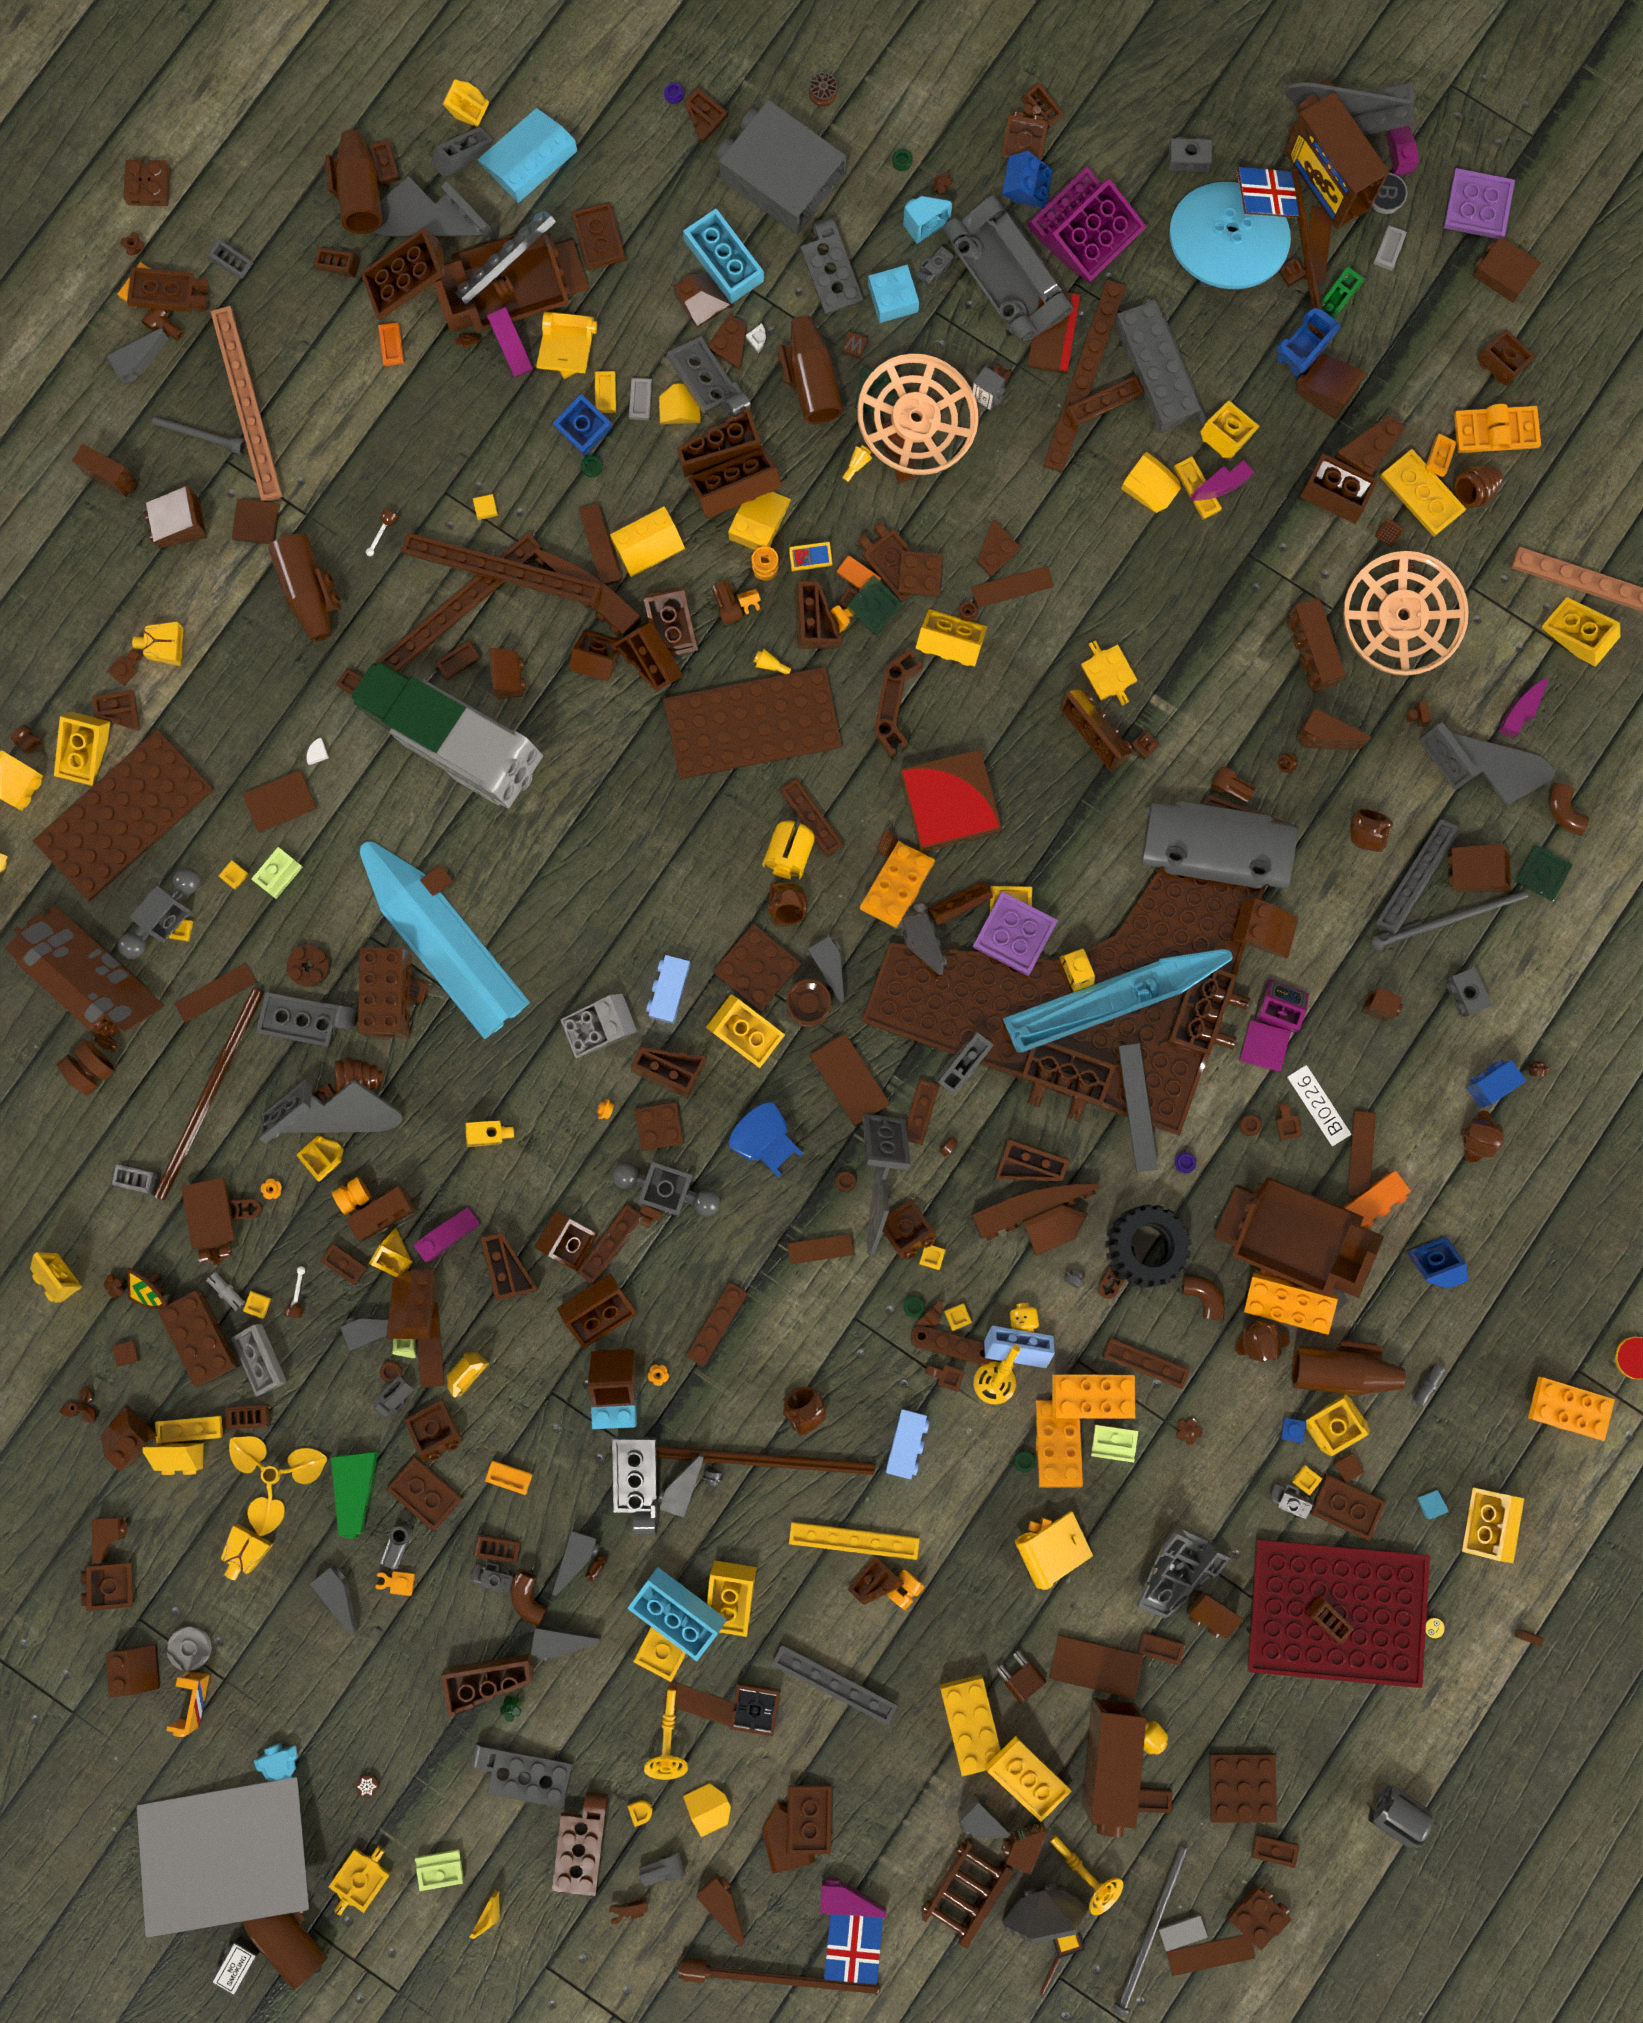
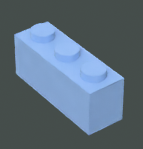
(668, 989)
(1035, 1348)
(907, 1444)

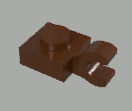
(124, 669)
(1288, 1125)
(948, 1377)
(633, 1908)

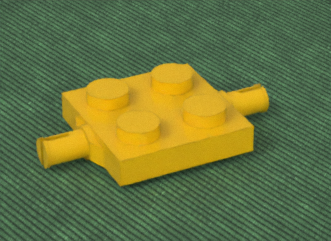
(1109, 672)
(359, 1880)

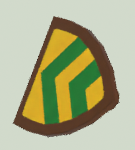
(144, 1290)

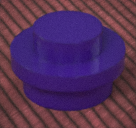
(673, 93)
(1185, 1162)

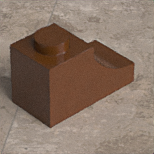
(104, 1533)

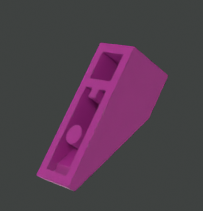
(1402, 150)
(446, 1235)
(845, 1900)

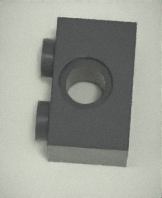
(1180, 161)
(1471, 980)

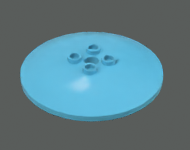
(1225, 257)

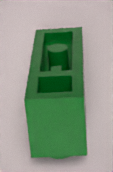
(1342, 292)

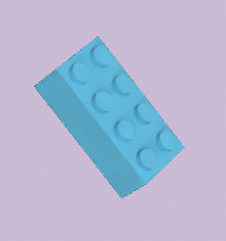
(723, 256)
(677, 1614)

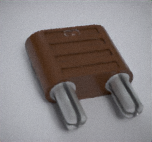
(1024, 1680)

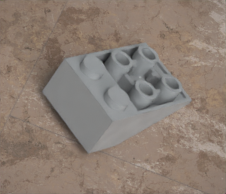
(599, 1025)

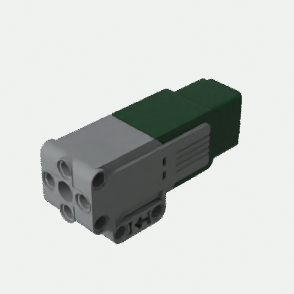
(449, 733)

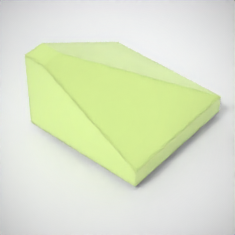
(404, 1347)

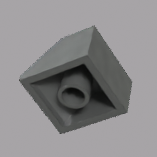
(981, 1820)

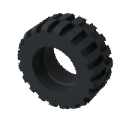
(1175, 1246)

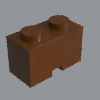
(1382, 1004)

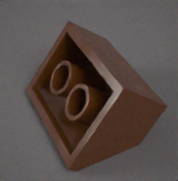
(1339, 488)
(412, 1305)
(596, 1311)

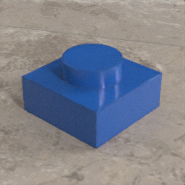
(1293, 1430)

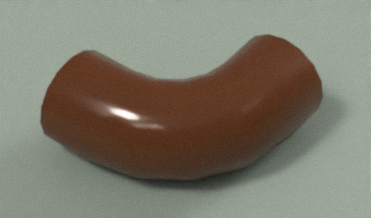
(1563, 812)
(1207, 1292)
(523, 1600)

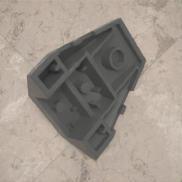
(1180, 1569)
(1046, 1913)

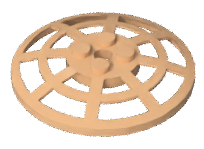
(924, 406)
(1414, 605)

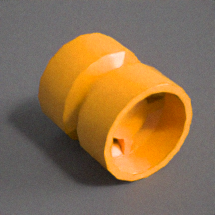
(765, 563)
(352, 1195)
(911, 1585)

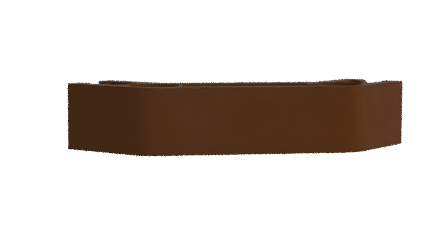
(890, 702)

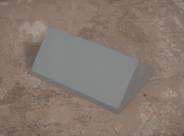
(258, 1359)

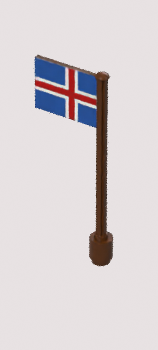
(1280, 195)
(849, 1965)

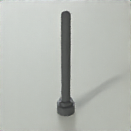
(235, 444)

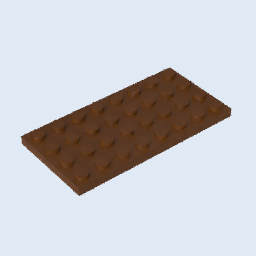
(752, 723)
(123, 815)

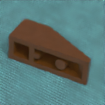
(719, 1901)

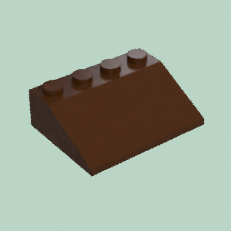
(403, 272)
(1095, 729)

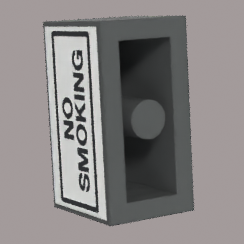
(988, 388)
(236, 1966)

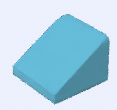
(1432, 1504)

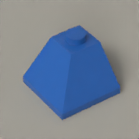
(1440, 1263)

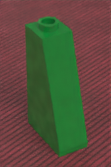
(352, 1490)

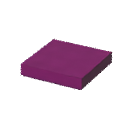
(1264, 1046)

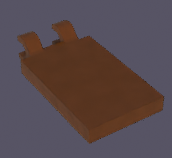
(166, 290)
(885, 556)
(209, 1217)

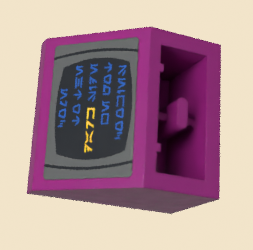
(1283, 1006)

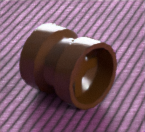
(23, 737)

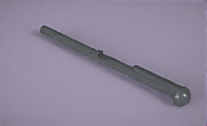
(1417, 928)
(1121, 2008)

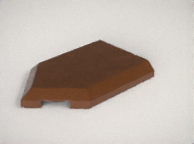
(1053, 1227)
(775, 1839)

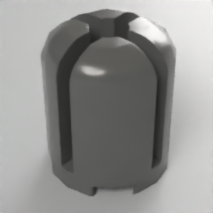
(1401, 1817)

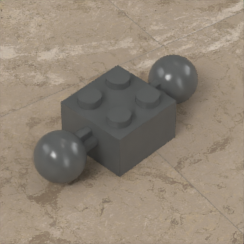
(159, 913)
(666, 1189)

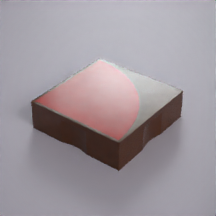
(950, 801)

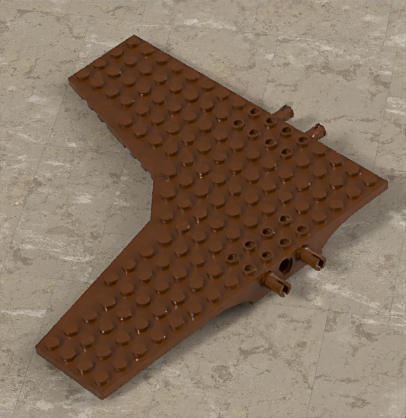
(1175, 1035)

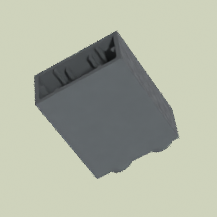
(781, 166)

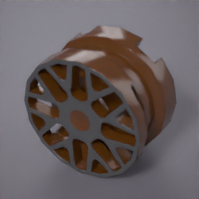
(823, 90)

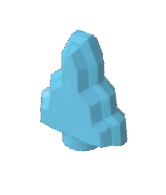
(277, 1762)

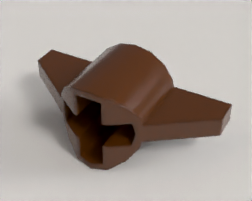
(933, 1316)

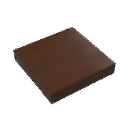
(255, 521)

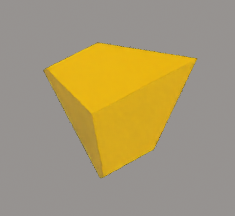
(392, 1255)

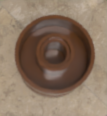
(808, 1003)
(81, 1072)

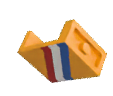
(199, 1684)

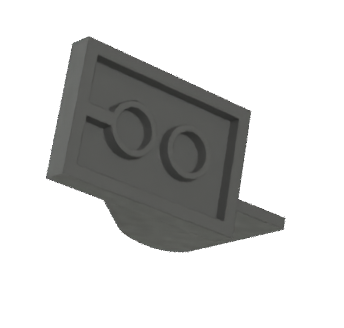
(1370, 110)
(410, 210)
(1506, 769)
(347, 1111)
(885, 1149)

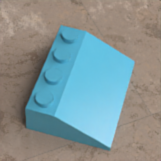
(528, 154)

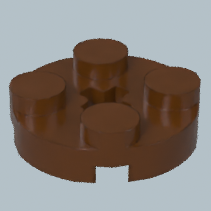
(316, 974)

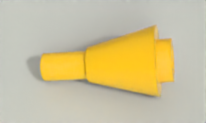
(859, 459)
(767, 661)

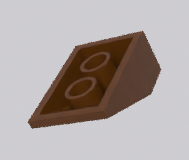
(672, 619)
(1327, 732)
(1265, 927)

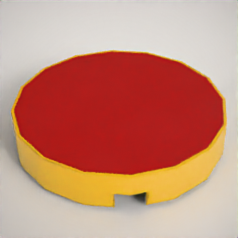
(1630, 1357)

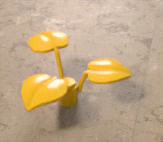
(305, 1467)

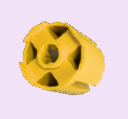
(799, 852)

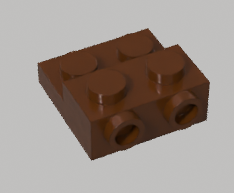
(1024, 135)
(1505, 357)
(908, 1230)
(433, 1431)
(107, 1586)
(1260, 1917)

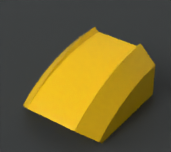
(1228, 430)
(1151, 483)
(465, 1373)
(1337, 1426)

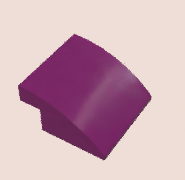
(1086, 224)

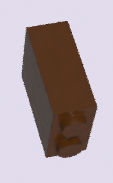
(1505, 269)
(104, 470)

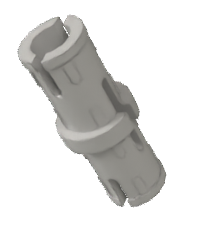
(226, 1291)

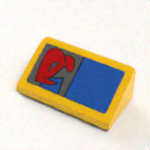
(810, 556)

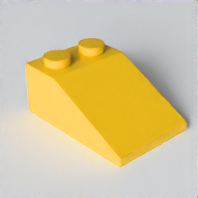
(759, 520)
(1582, 630)
(80, 747)
(17, 781)
(745, 1031)
(54, 1276)
(175, 1457)
(732, 1595)

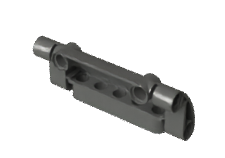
(1008, 269)
(1220, 844)

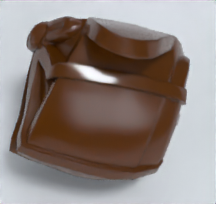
(1370, 830)
(785, 904)
(1482, 1137)
(1262, 1341)
(804, 1411)

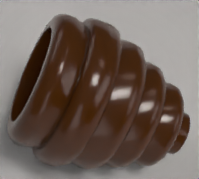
(1477, 485)
(350, 1070)

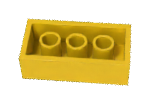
(970, 1723)

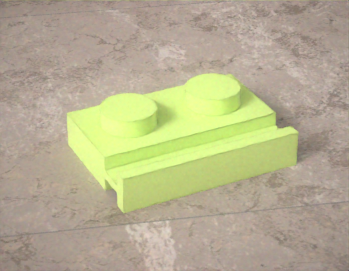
(277, 873)
(1114, 1443)
(439, 1870)

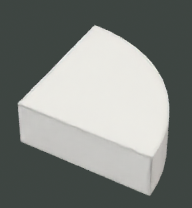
(757, 338)
(316, 752)

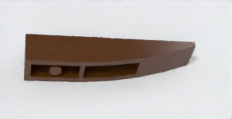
(609, 607)
(1016, 1209)

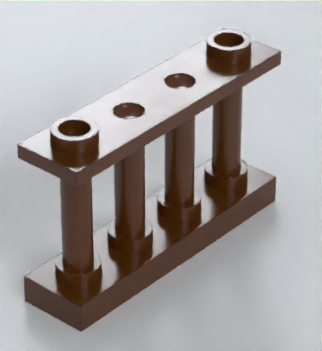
(989, 1894)

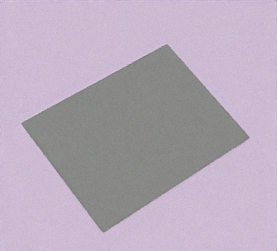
(222, 1857)

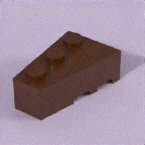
(1371, 447)
(813, 620)
(649, 656)
(669, 1069)
(1029, 1162)
(381, 1213)
(504, 1269)

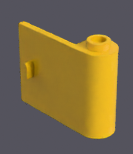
(566, 342)
(1052, 1551)

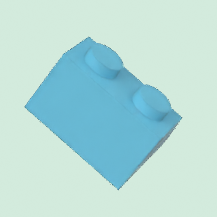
(926, 216)
(614, 1417)

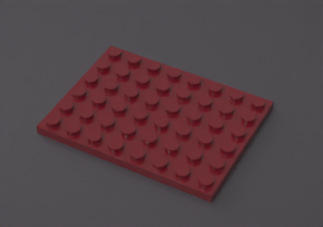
(1371, 1589)

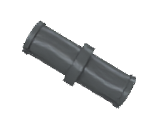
(1428, 1385)

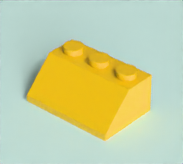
(647, 541)
(951, 637)
(1493, 1525)

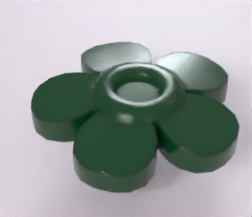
(510, 1709)

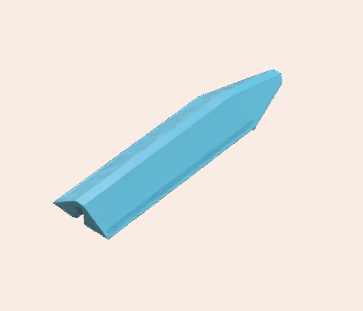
(442, 941)
(1111, 998)

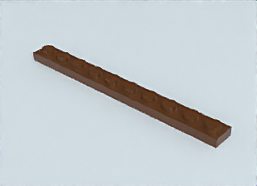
(1085, 373)
(501, 569)
(454, 609)

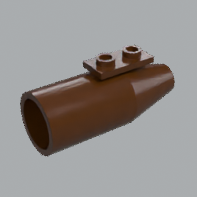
(355, 184)
(810, 372)
(305, 586)
(1345, 1370)
(286, 1946)

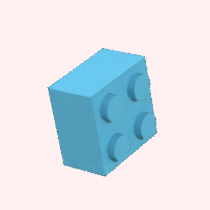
(893, 293)

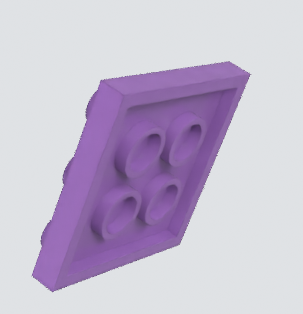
(1479, 203)
(1015, 933)

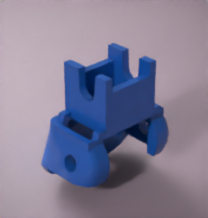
(1304, 345)
(763, 1137)

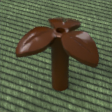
(72, 1408)

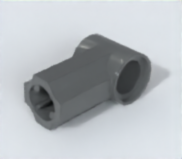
(395, 1547)
(668, 1867)

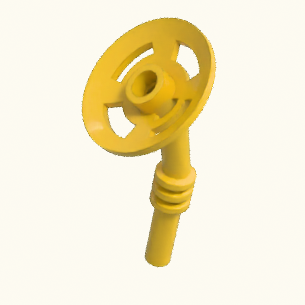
(1004, 1374)
(665, 1764)
(1100, 1890)

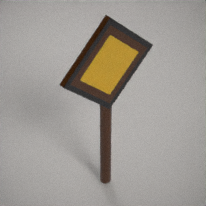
(1064, 1947)

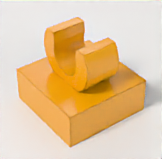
(748, 598)
(841, 618)
(1037, 1527)

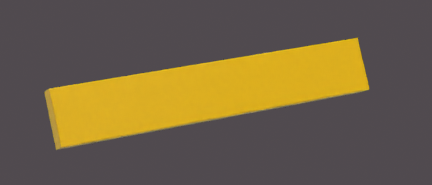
(854, 1540)

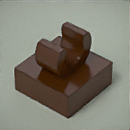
(1292, 272)
(1420, 713)
(1145, 745)
(650, 1215)

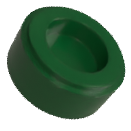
(902, 160)
(591, 466)
(914, 1307)
(1024, 1461)

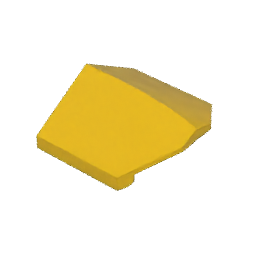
(465, 102)
(678, 406)
(321, 1156)
(707, 1808)
(489, 1916)

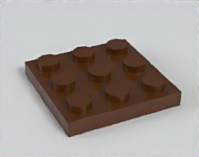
(757, 968)
(1242, 1787)

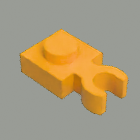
(400, 1582)

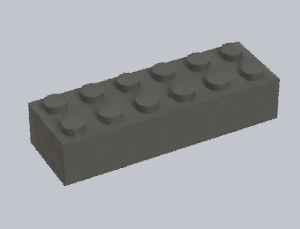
(1157, 366)

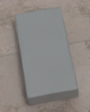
(1390, 247)
(640, 399)
(1182, 1932)

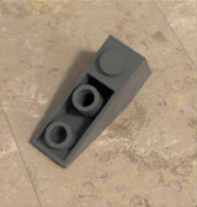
(920, 939)

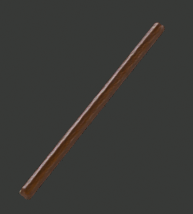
(208, 1094)
(767, 1460)

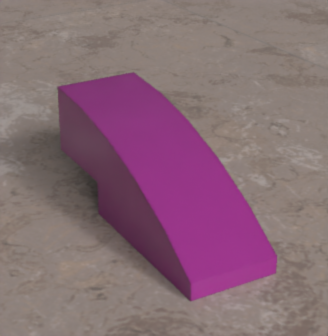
(509, 342)
(1223, 482)
(1523, 710)

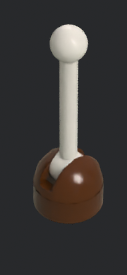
(388, 518)
(294, 1309)

